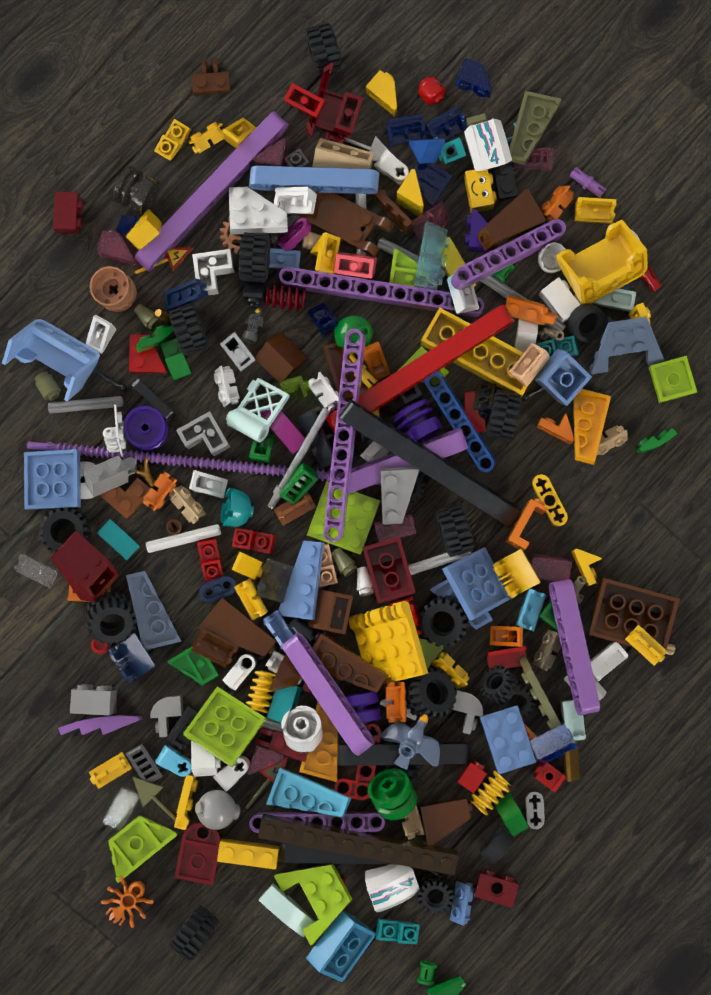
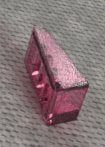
(539, 165)

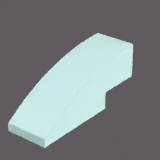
(286, 909)

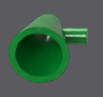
(449, 987)

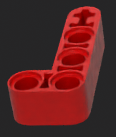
(360, 779)

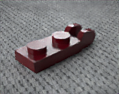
(279, 745)

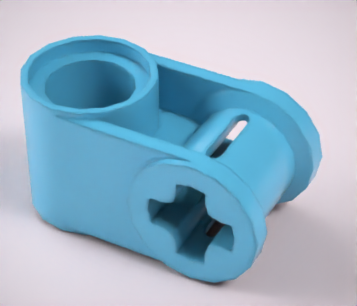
(171, 759)

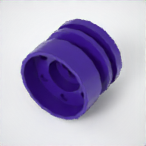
(416, 421)

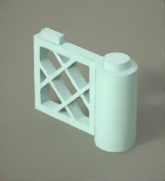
(247, 421)

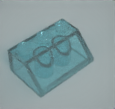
(432, 257)

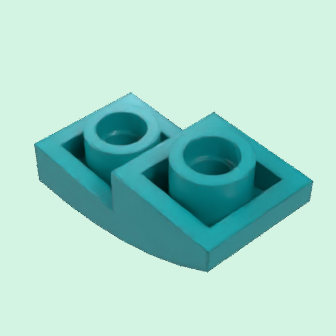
(567, 344)
(118, 539)
(397, 930)

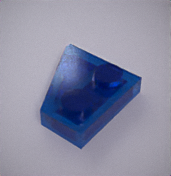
(431, 181)

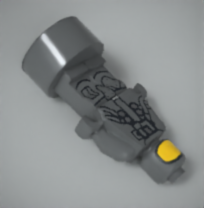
(254, 322)

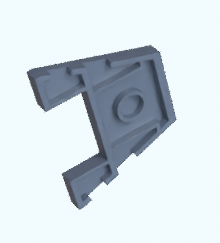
(626, 338)

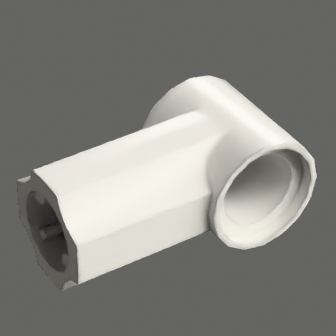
(239, 672)

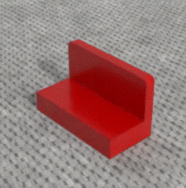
(505, 657)

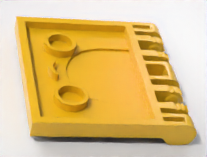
(390, 641)

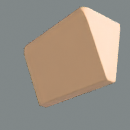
(529, 364)

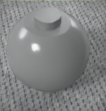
(217, 809)

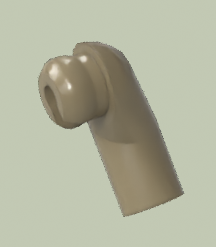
(551, 333)
(578, 585)

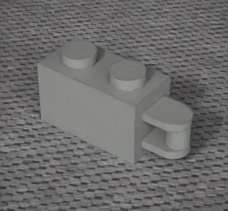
(109, 474)

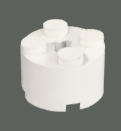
(302, 729)

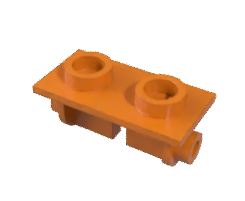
(562, 197)
(165, 486)
(397, 710)

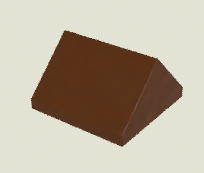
(280, 357)

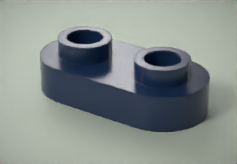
(218, 589)

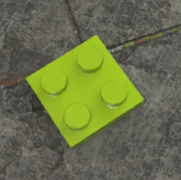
(672, 379)

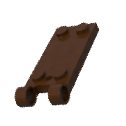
(345, 220)

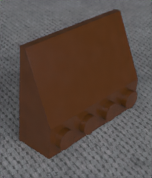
(624, 607)

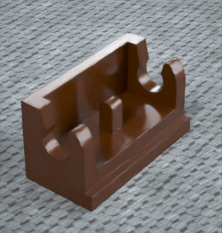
(214, 648)

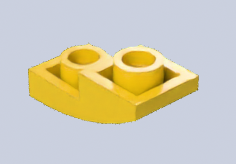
(172, 140)

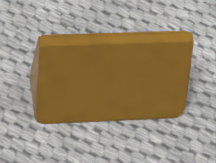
(571, 765)

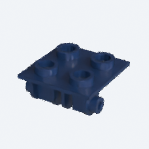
(132, 658)

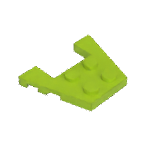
(324, 891)

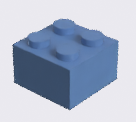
(562, 377)

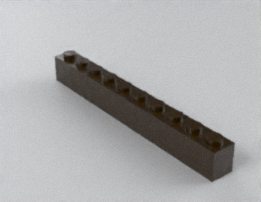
(358, 844)

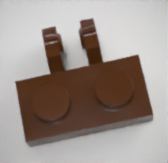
(210, 82)

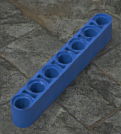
(464, 419)

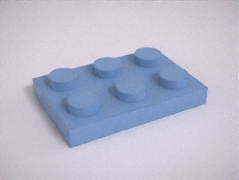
(507, 739)

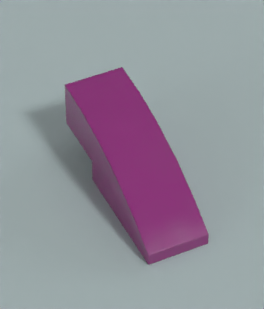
(285, 431)

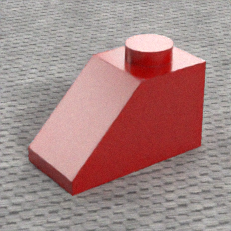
(304, 101)

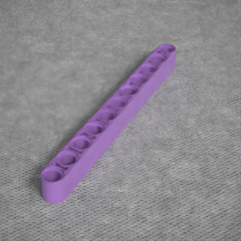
(211, 191)
(373, 286)
(348, 445)

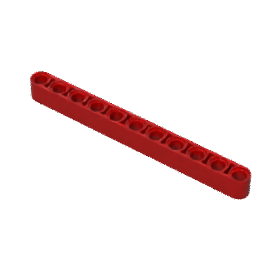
(432, 361)

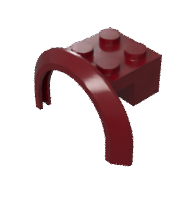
(338, 111)

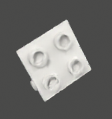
(114, 436)

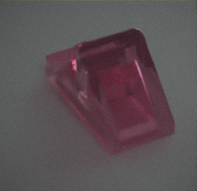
(436, 215)

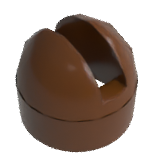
(169, 526)

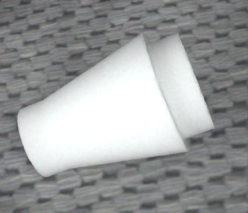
(364, 582)

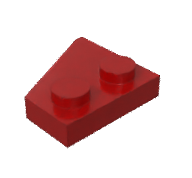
(145, 361)

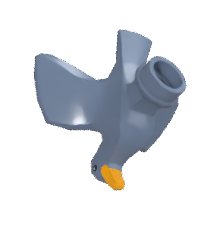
(412, 742)

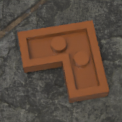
(129, 501)

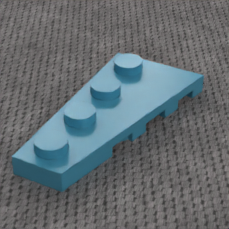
(301, 793)

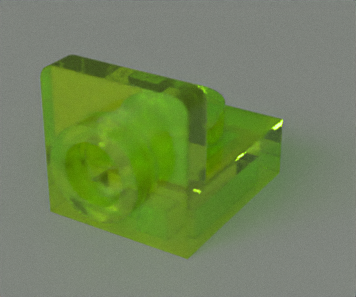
(291, 385)

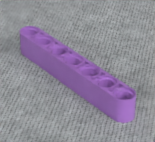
(500, 257)
(369, 473)
(574, 647)
(328, 694)
(365, 816)

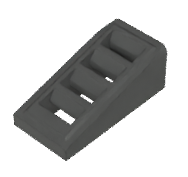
(146, 754)

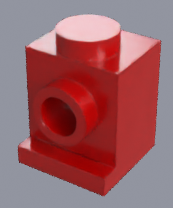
(557, 777)

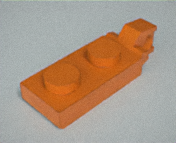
(529, 311)

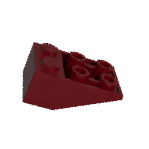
(84, 568)

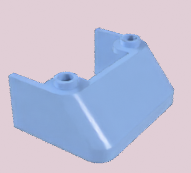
(55, 349)

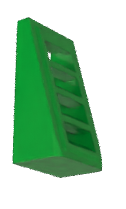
(294, 480)

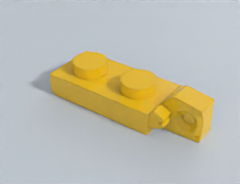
(186, 803)

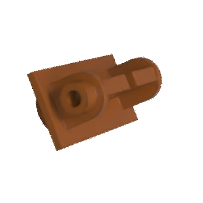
(288, 512)

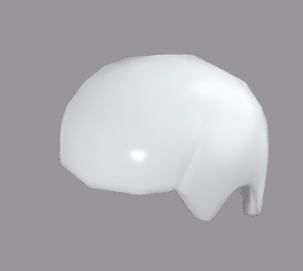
(547, 257)

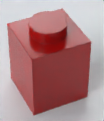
(472, 776)

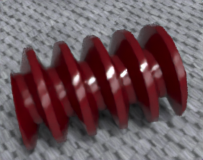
(285, 298)

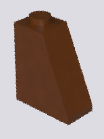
(444, 817)

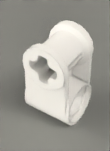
(390, 166)
(229, 775)

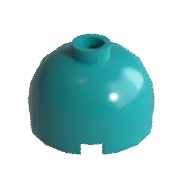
(236, 509)

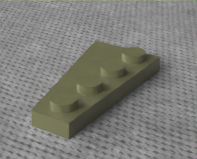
(531, 123)
(538, 693)

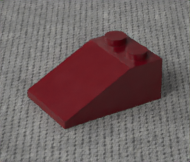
(389, 570)

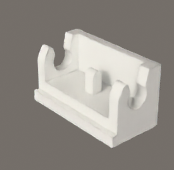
(295, 200)
(607, 660)

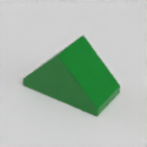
(262, 451)
(511, 814)

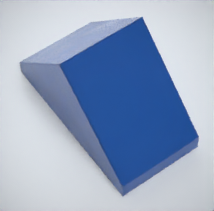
(427, 149)

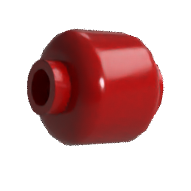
(431, 90)

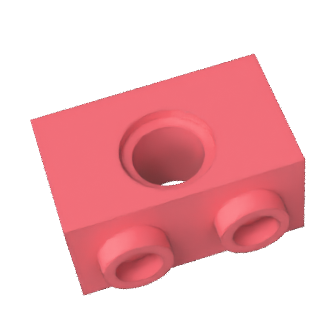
(355, 265)

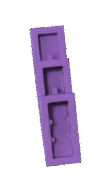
(105, 723)

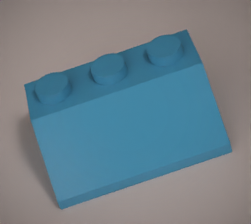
(341, 946)

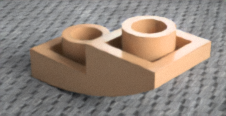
(327, 574)

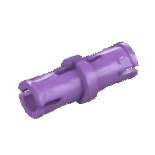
(587, 182)

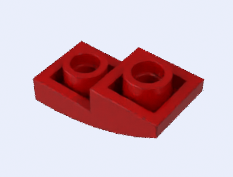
(479, 422)
(253, 541)
(210, 559)

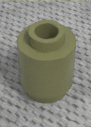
(47, 386)

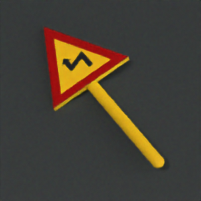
(174, 257)

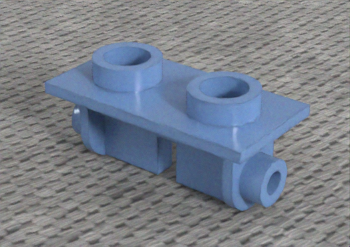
(278, 628)
(460, 909)

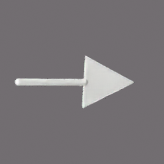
(377, 147)

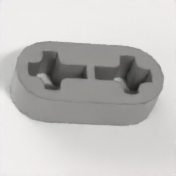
(530, 810)

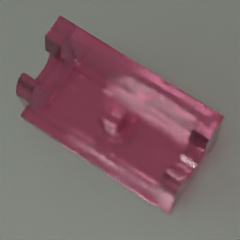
(391, 531)
(551, 567)

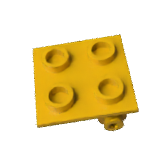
(516, 573)

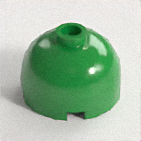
(349, 323)

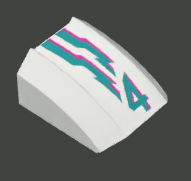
(487, 145)
(390, 885)

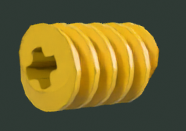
(261, 691)
(490, 793)

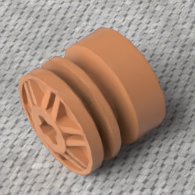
(103, 286)

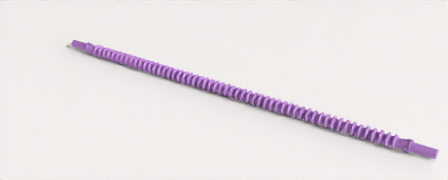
(49, 446)

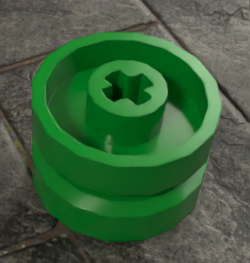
(392, 794)

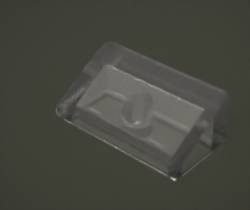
(121, 808)

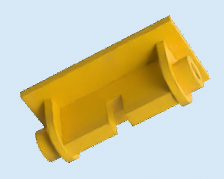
(200, 140)
(251, 602)
(646, 645)
(457, 674)
(109, 770)

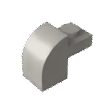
(471, 706)
(164, 709)

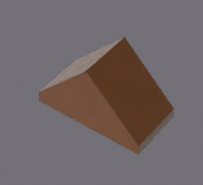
(286, 675)

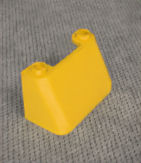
(604, 265)

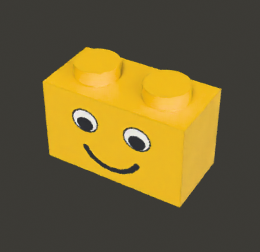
(479, 190)

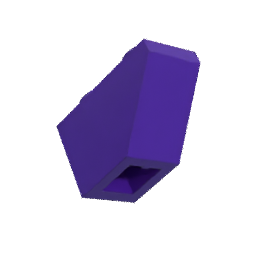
(476, 223)

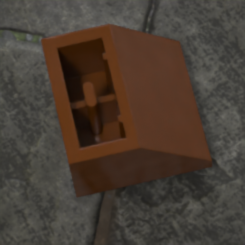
(332, 612)

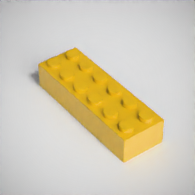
(488, 360)

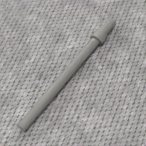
(298, 458)

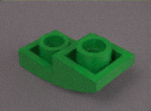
(158, 336)
(649, 444)

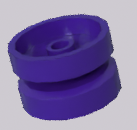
(141, 418)
(360, 704)

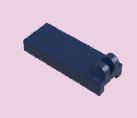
(185, 294)

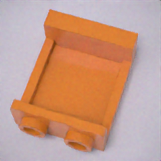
(513, 538)

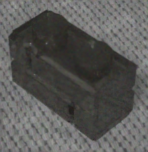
(274, 580)

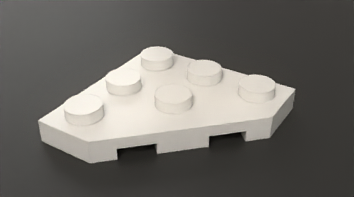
(254, 213)

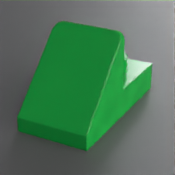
(175, 359)

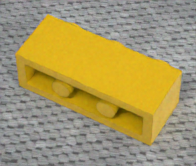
(248, 853)

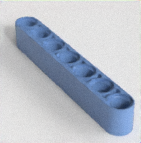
(317, 179)

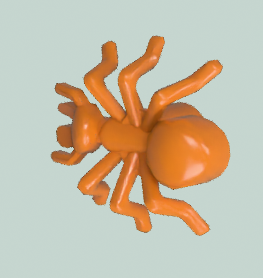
(127, 901)

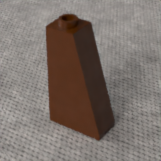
(512, 222)
(238, 629)

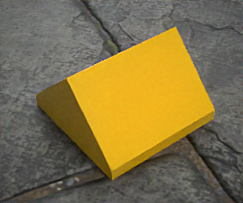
(409, 194)

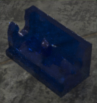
(447, 125)
(405, 129)
(553, 744)

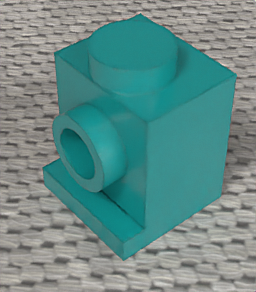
(459, 151)

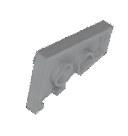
(396, 492)

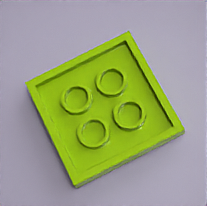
(359, 520)
(224, 726)

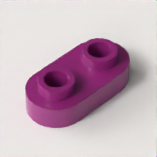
(295, 234)

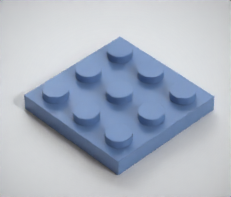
(52, 479)
(476, 583)

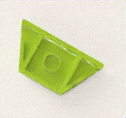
(137, 844)

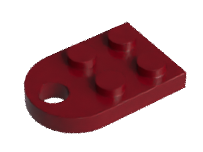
(198, 855)

